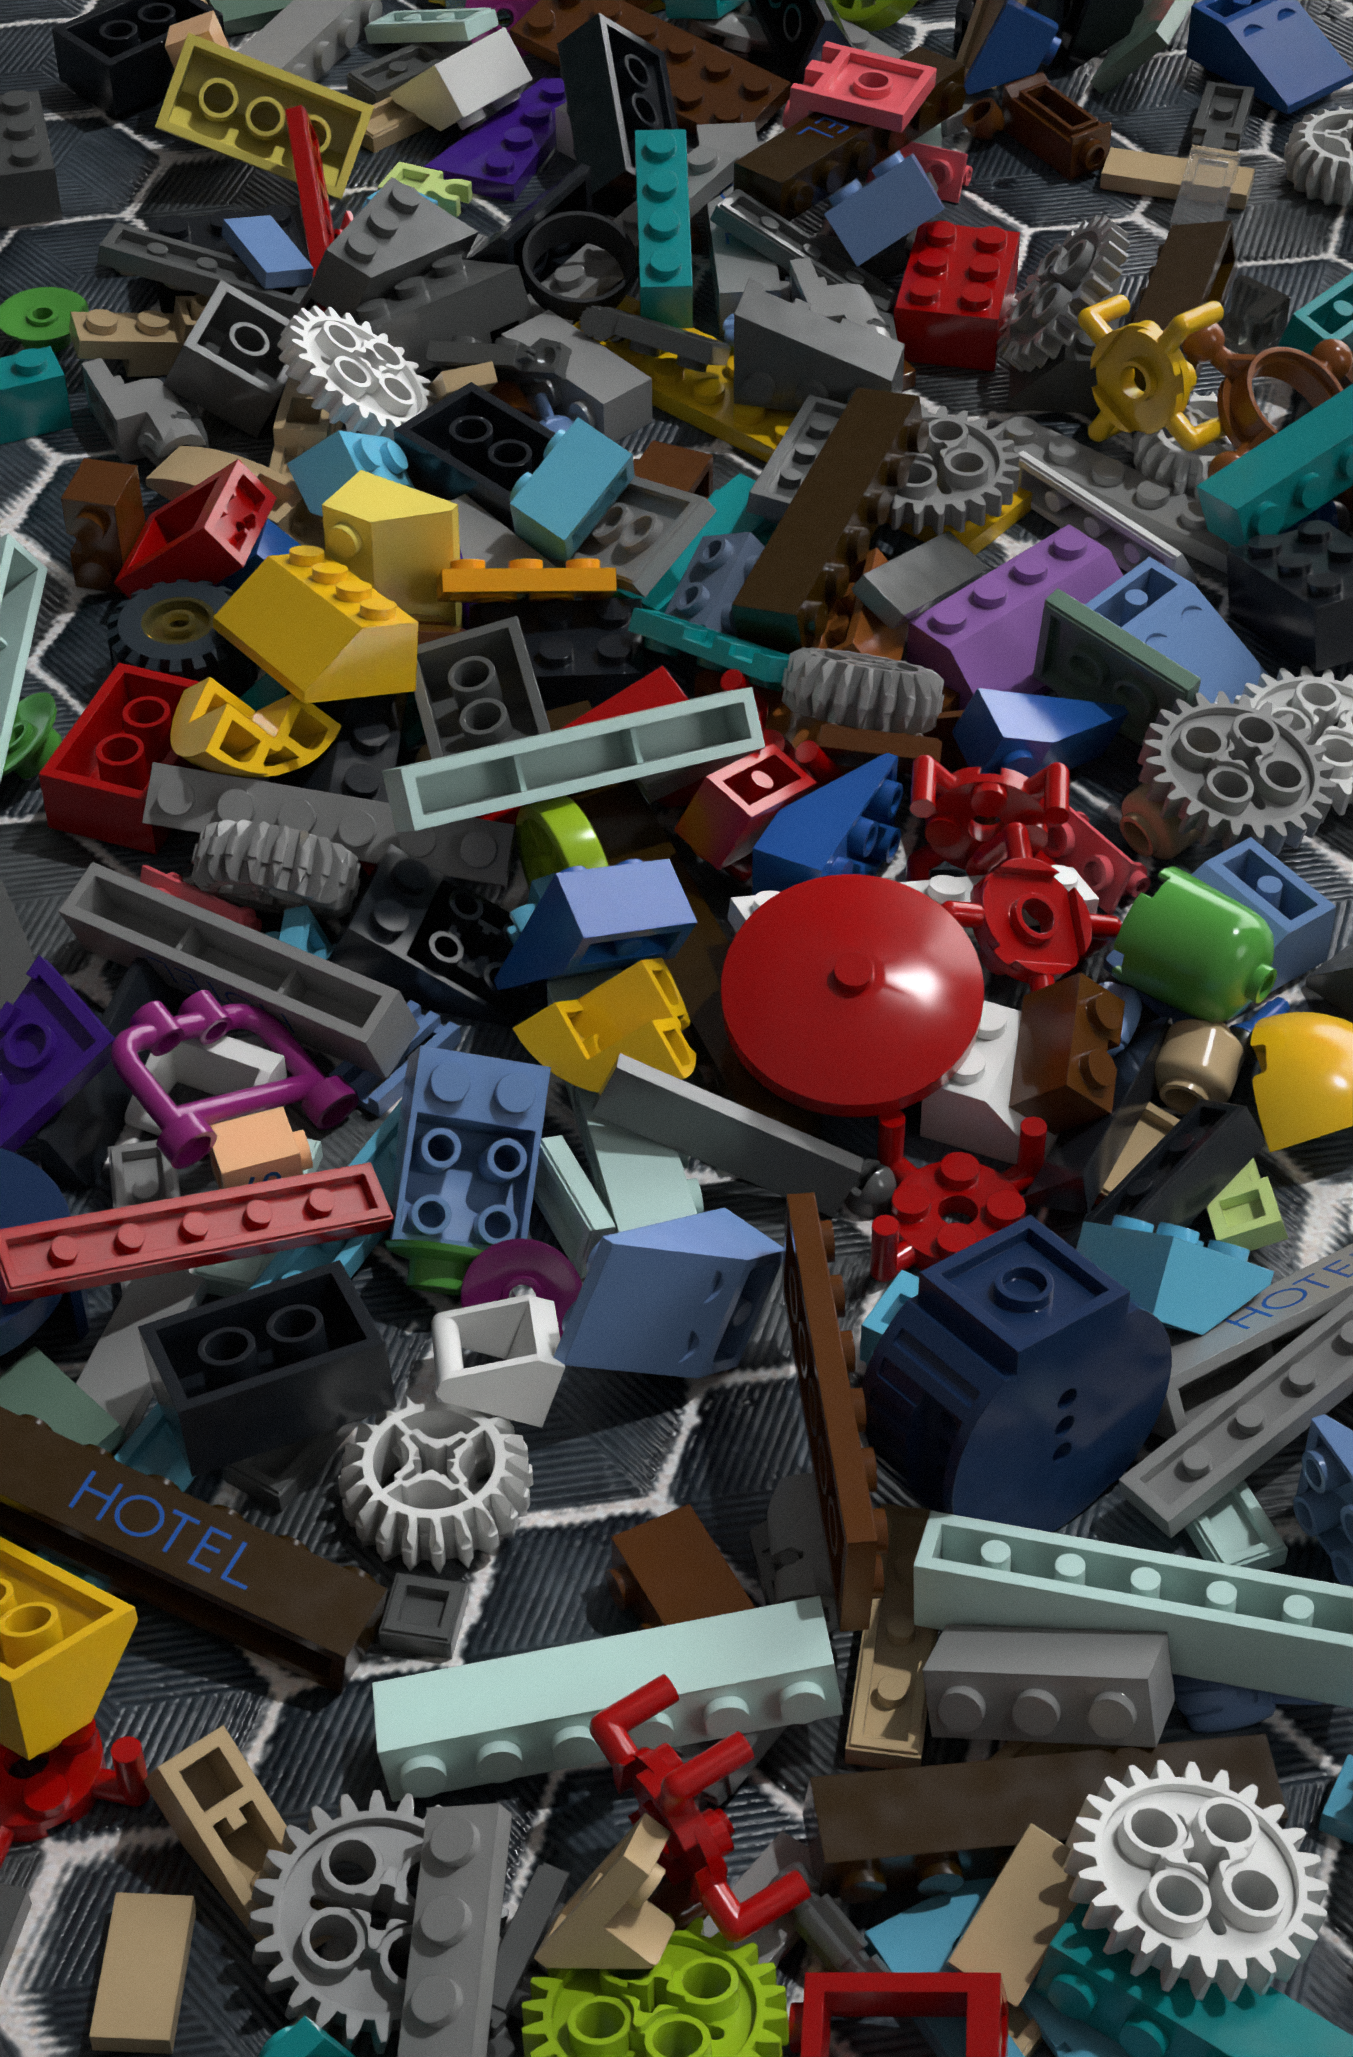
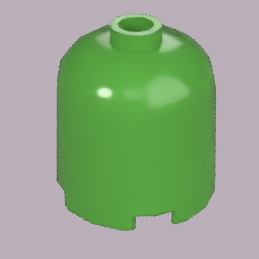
(1196, 949)

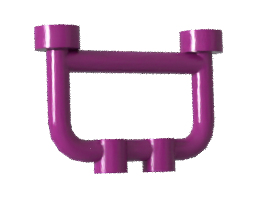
(186, 1127)

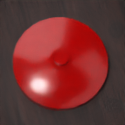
(852, 995)

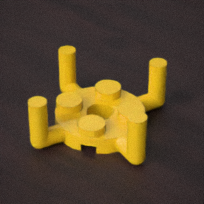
(1162, 363)

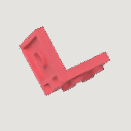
(860, 88)

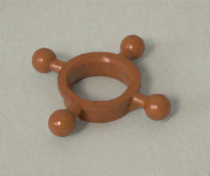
(1243, 422)

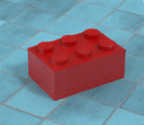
(957, 294)
(105, 762)

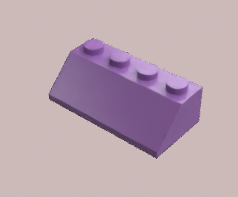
(992, 626)

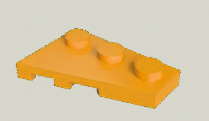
(473, 583)

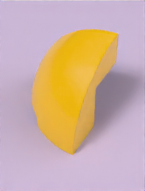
(234, 740)
(627, 1015)
(1303, 1076)

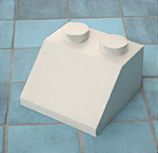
(466, 83)
(974, 1103)

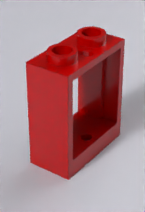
(198, 532)
(902, 1994)

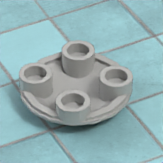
(739, 31)

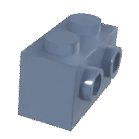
(714, 581)

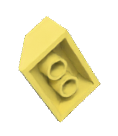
(394, 541)

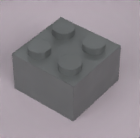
(233, 360)

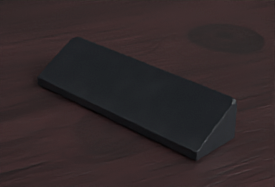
(78, 1136)
(1087, 1153)
(1183, 1168)

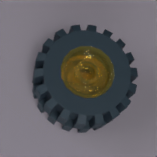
(174, 634)

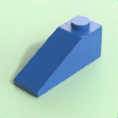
(1034, 731)

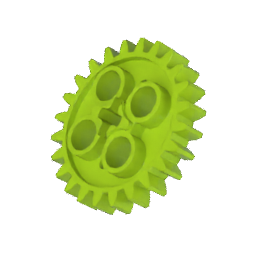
(691, 2004)

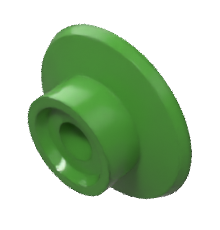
(41, 316)
(32, 736)
(434, 1265)

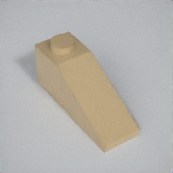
(222, 1818)

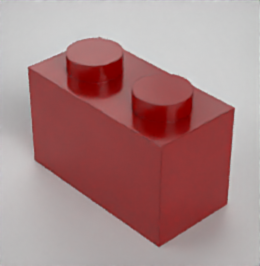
(740, 803)

